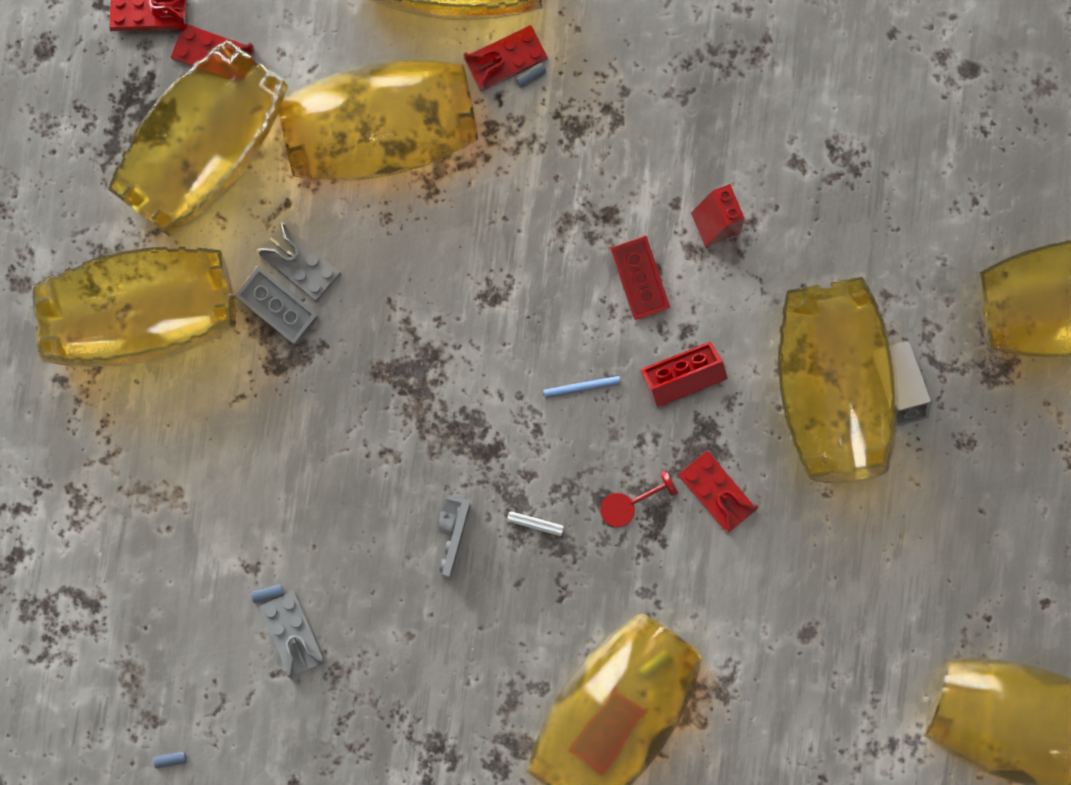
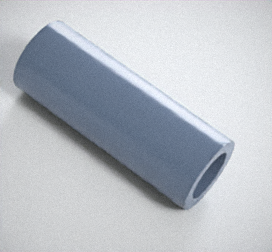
(530, 74)
(267, 593)
(169, 760)

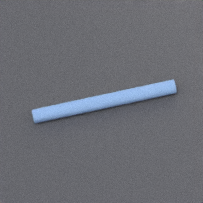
(582, 386)

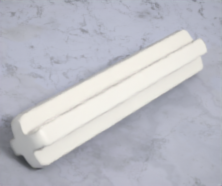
(535, 523)

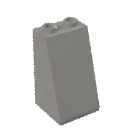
(912, 392)

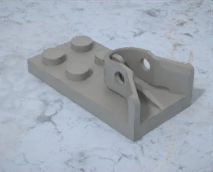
(299, 262)
(275, 304)
(458, 512)
(291, 634)

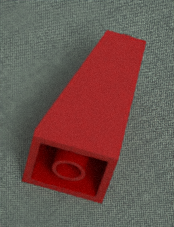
(718, 216)

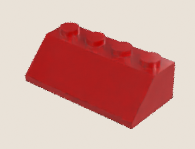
(684, 374)

